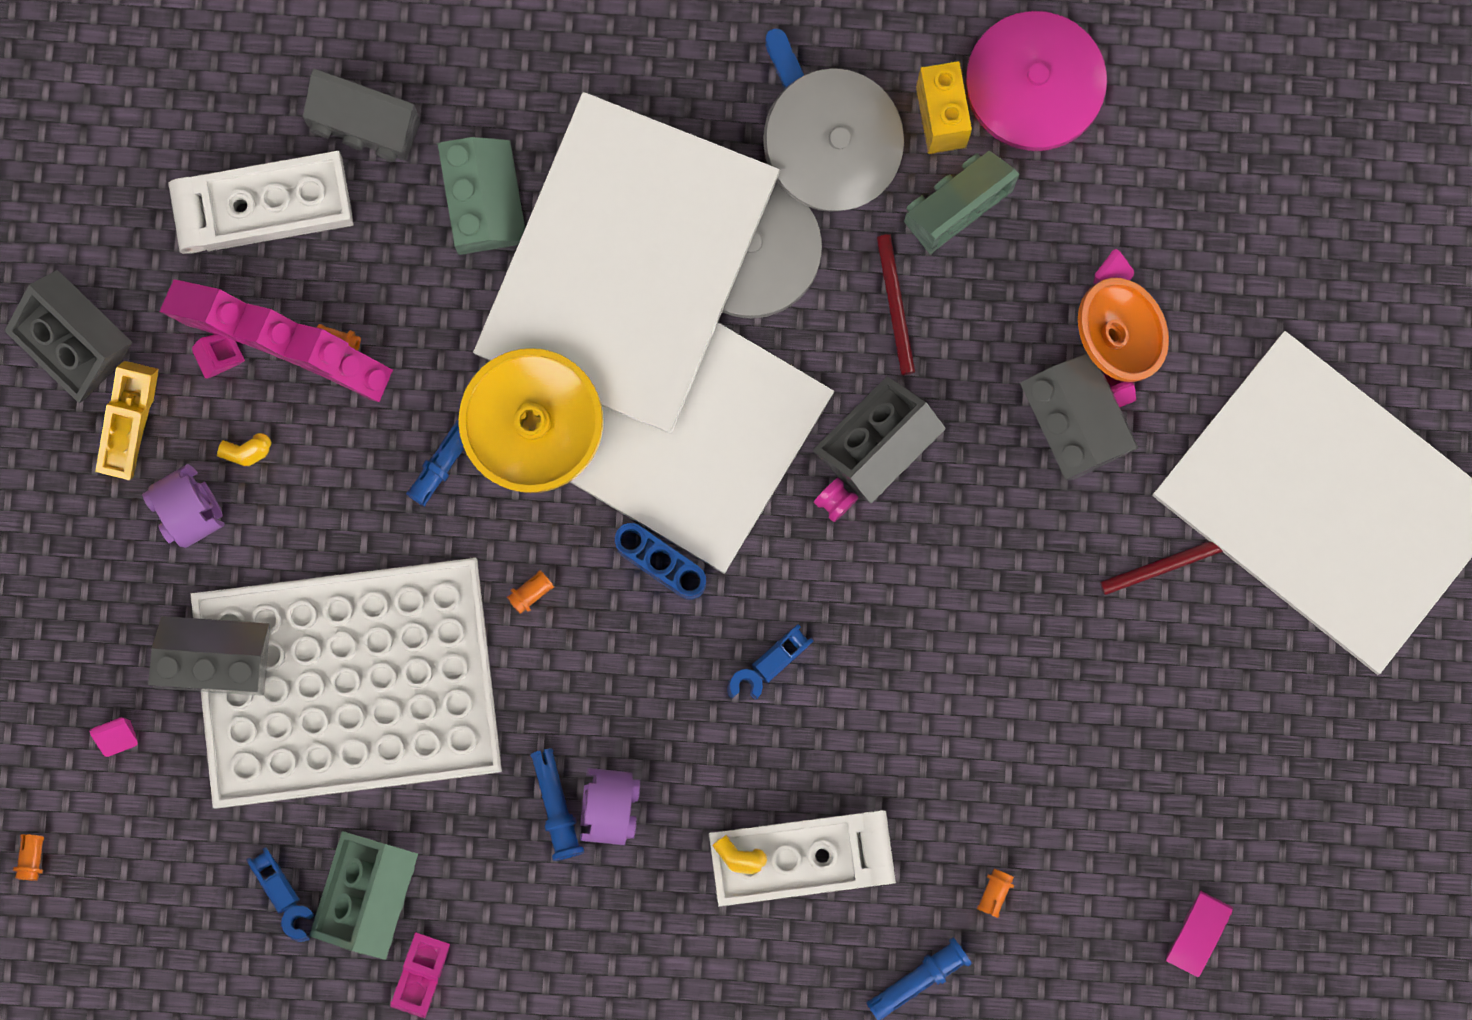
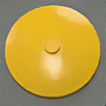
(531, 420)

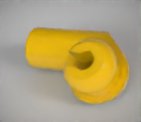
(247, 453)
(740, 861)

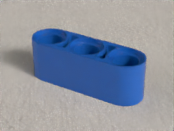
(648, 548)

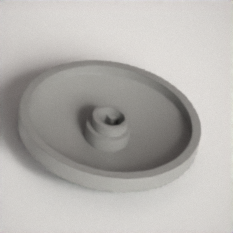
(834, 139)
(778, 261)

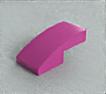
(1199, 934)
(420, 975)

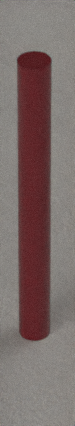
(895, 304)
(1159, 567)

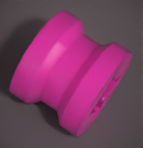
(836, 499)

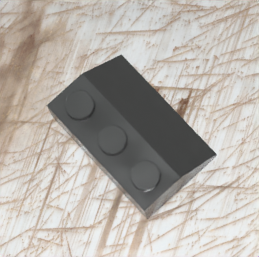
(360, 116)
(67, 335)
(1079, 416)
(879, 439)
(210, 656)

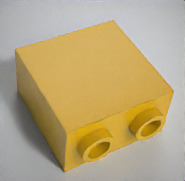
(943, 107)

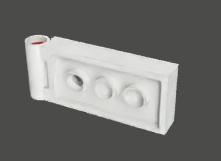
(280, 198)
(856, 850)

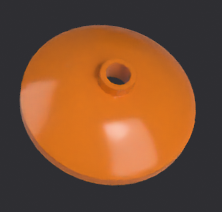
(1123, 330)

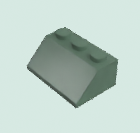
(481, 193)
(960, 200)
(363, 895)

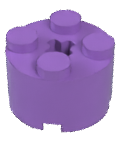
(184, 507)
(608, 806)

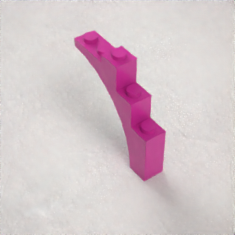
(276, 335)

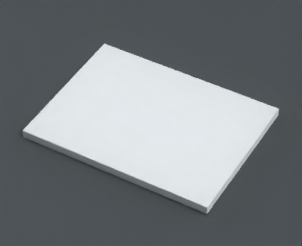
(630, 257)
(723, 456)
(1327, 502)
(363, 685)

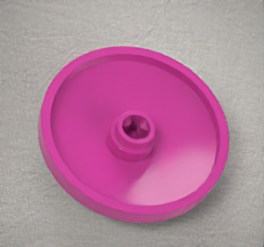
(1036, 81)

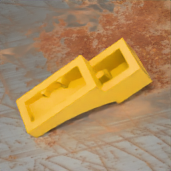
(126, 419)

